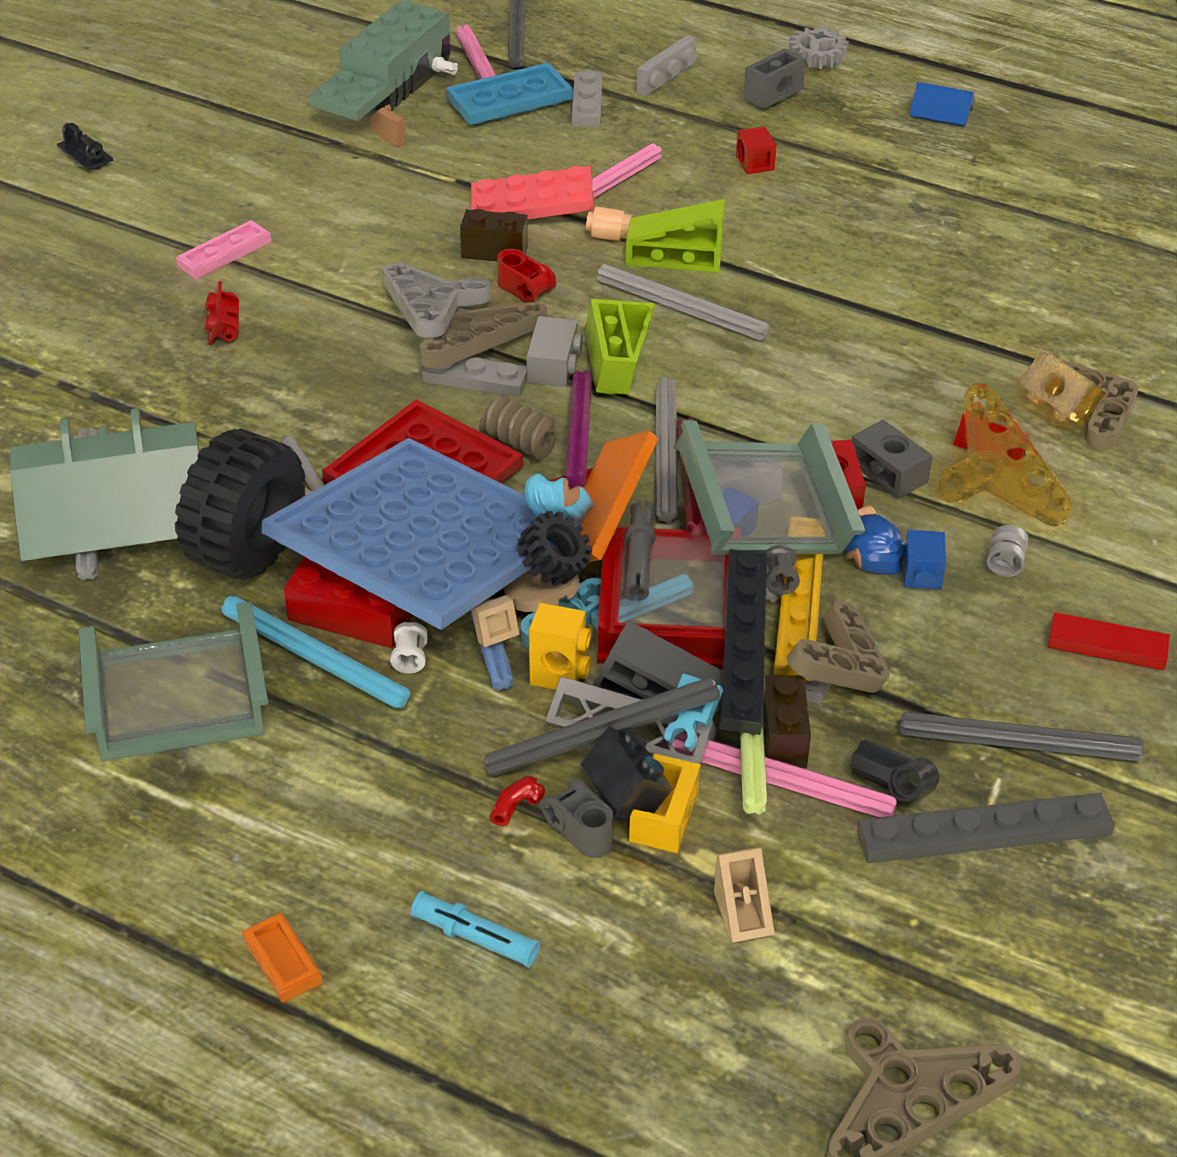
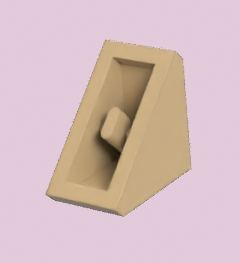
(743, 894)

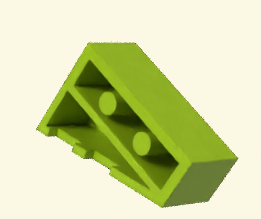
(678, 238)

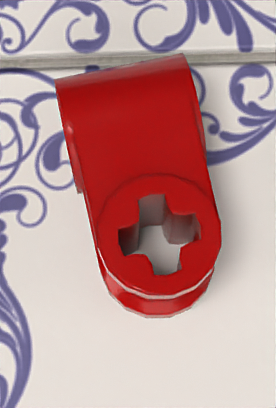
(523, 275)

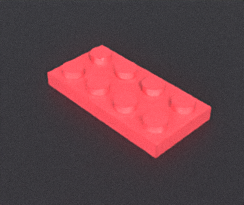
(537, 194)

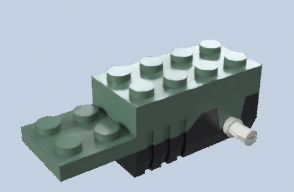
(388, 61)

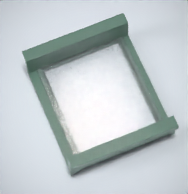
(771, 493)
(173, 690)

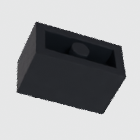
(626, 773)

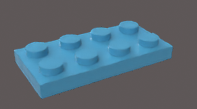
(509, 93)

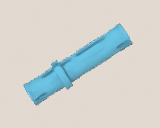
(430, 909)

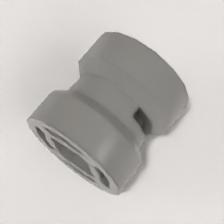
(1007, 550)

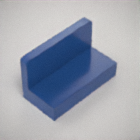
(942, 104)

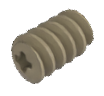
(519, 427)

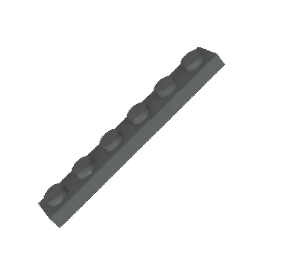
(984, 827)

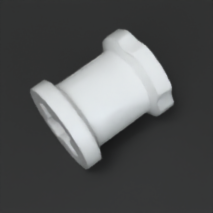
(409, 647)

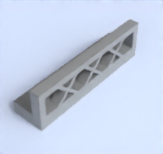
(599, 701)

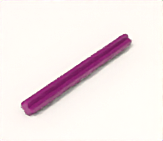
(579, 429)

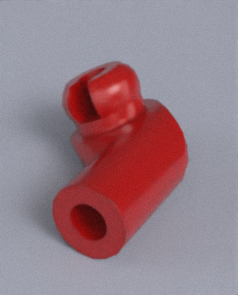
(511, 796)

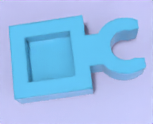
(688, 719)

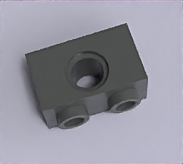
(774, 78)
(892, 459)

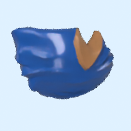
(878, 548)

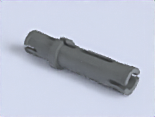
(640, 538)

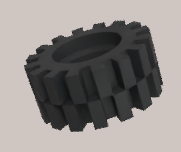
(543, 558)

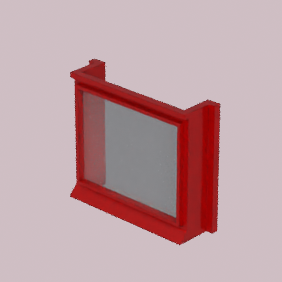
(683, 596)

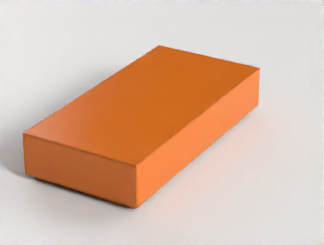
(282, 957)

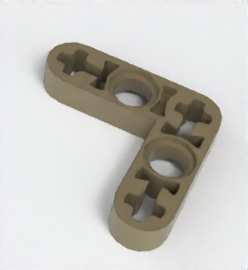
(1113, 387)
(854, 659)

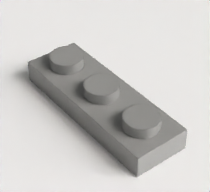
(666, 65)
(587, 99)
(480, 376)

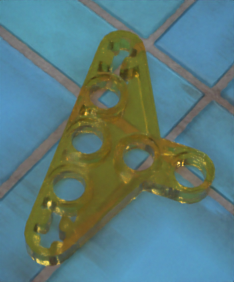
(1010, 475)

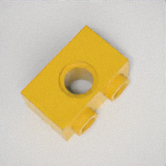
(558, 646)

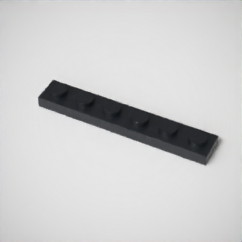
(744, 642)

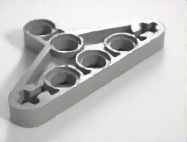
(430, 300)

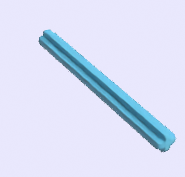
(322, 655)

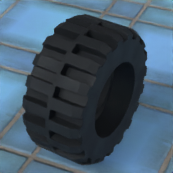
(228, 496)

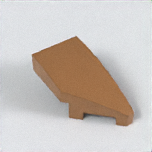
(389, 126)

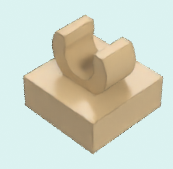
(495, 620)

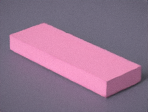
(223, 249)

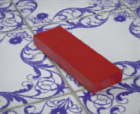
(1109, 641)

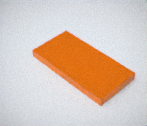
(612, 486)

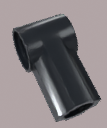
(892, 770)

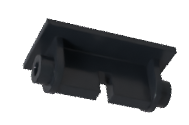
(82, 148)

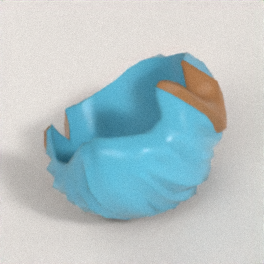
(556, 496)

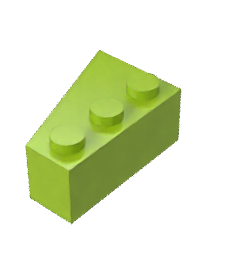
(615, 342)

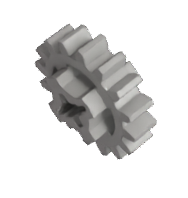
(819, 47)

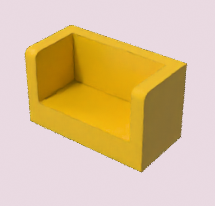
(669, 822)

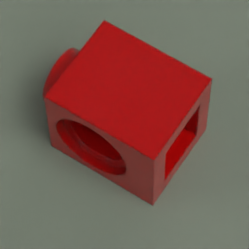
(756, 150)

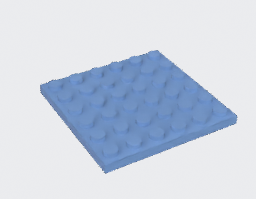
(412, 531)

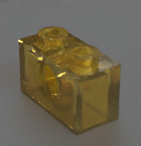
(1076, 400)

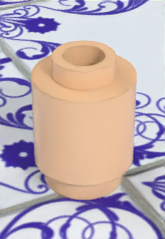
(608, 223)

